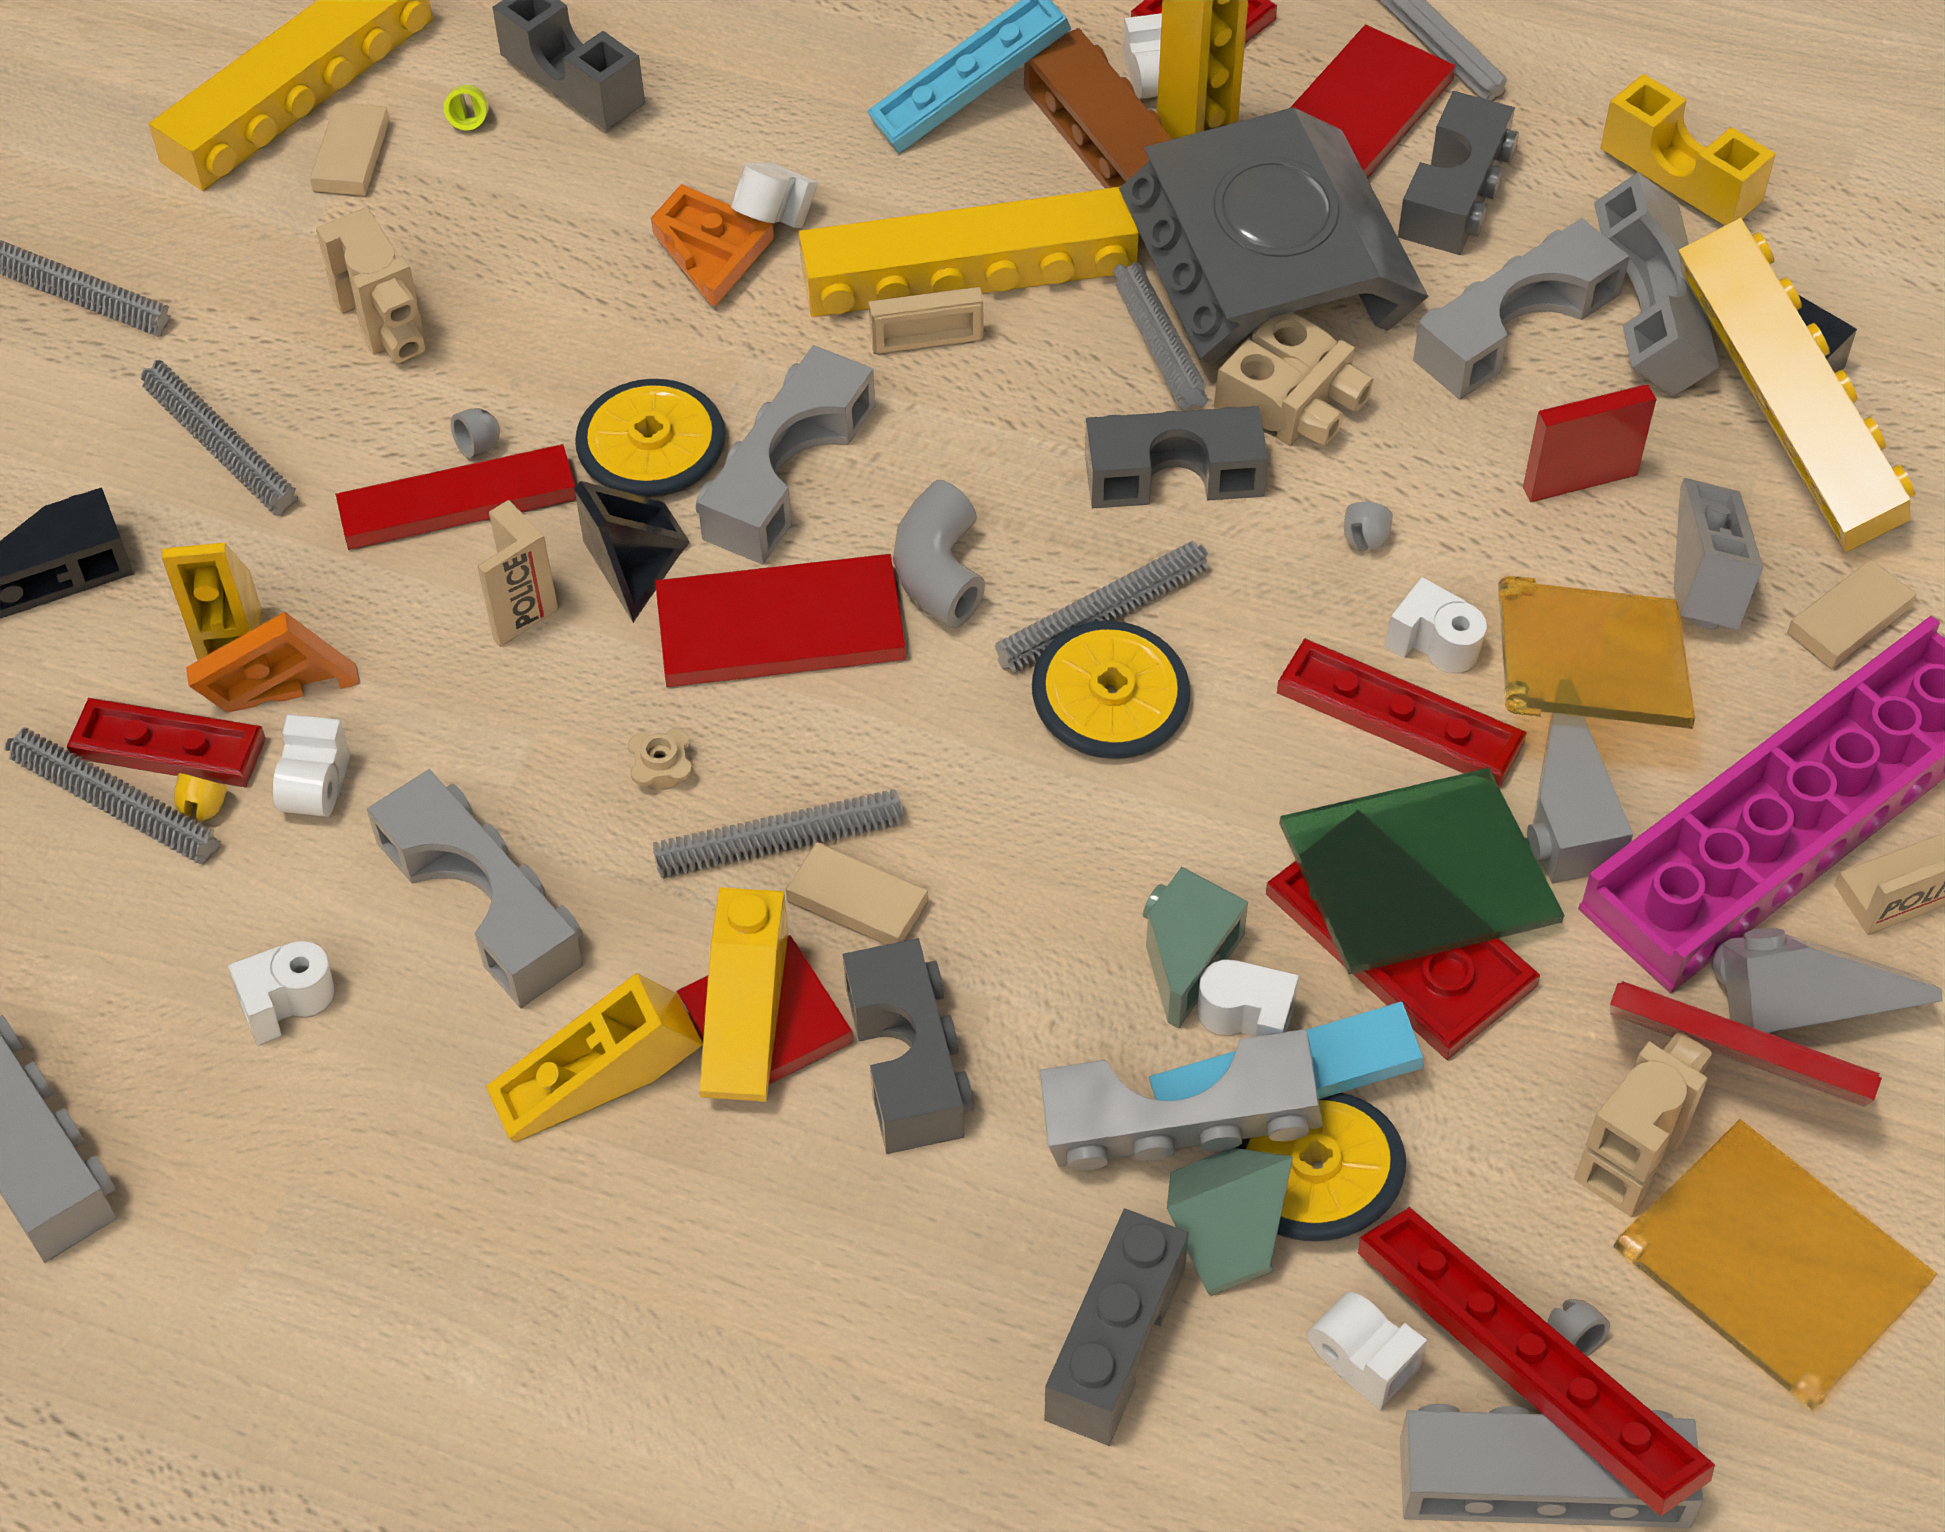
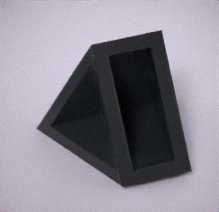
(629, 540)

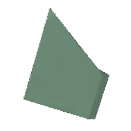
(1231, 1213)

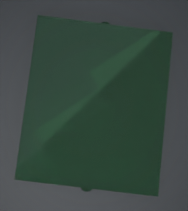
(1420, 870)

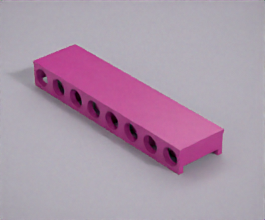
(1778, 814)

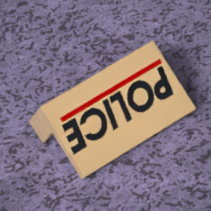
(518, 577)
(1896, 885)

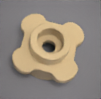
(660, 772)

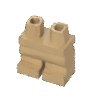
(373, 281)
(1293, 377)
(1642, 1120)

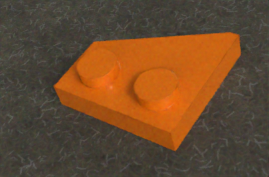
(709, 240)
(268, 666)

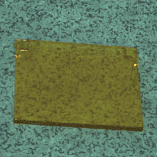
(1593, 654)
(1775, 1263)

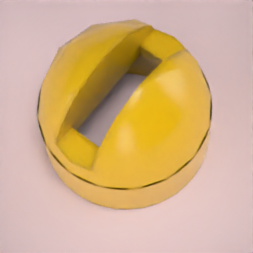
(195, 790)

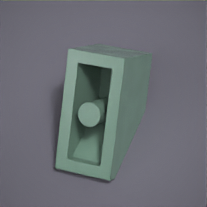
(1186, 932)

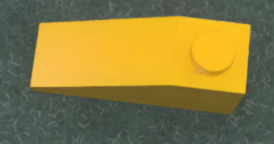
(212, 594)
(743, 993)
(596, 1058)

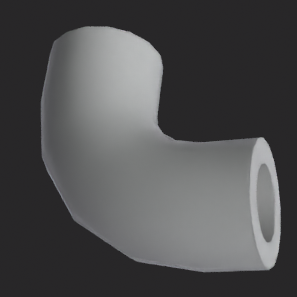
(926, 559)

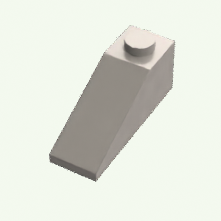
(1714, 556)
(1576, 808)
(1795, 983)

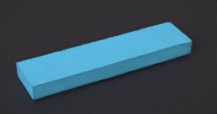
(968, 71)
(1343, 1052)

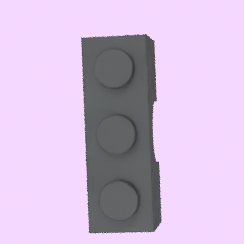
(593, 77)
(1449, 195)
(1217, 444)
(917, 1094)
(1112, 1326)

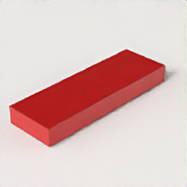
(167, 742)

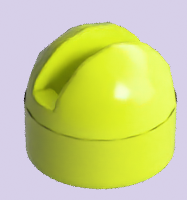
(456, 110)

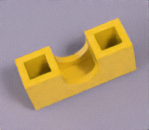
(1650, 136)

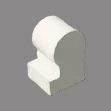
(1142, 53)
(774, 194)
(1438, 626)
(311, 766)
(282, 984)
(1245, 998)
(1367, 1348)

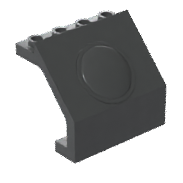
(1266, 226)

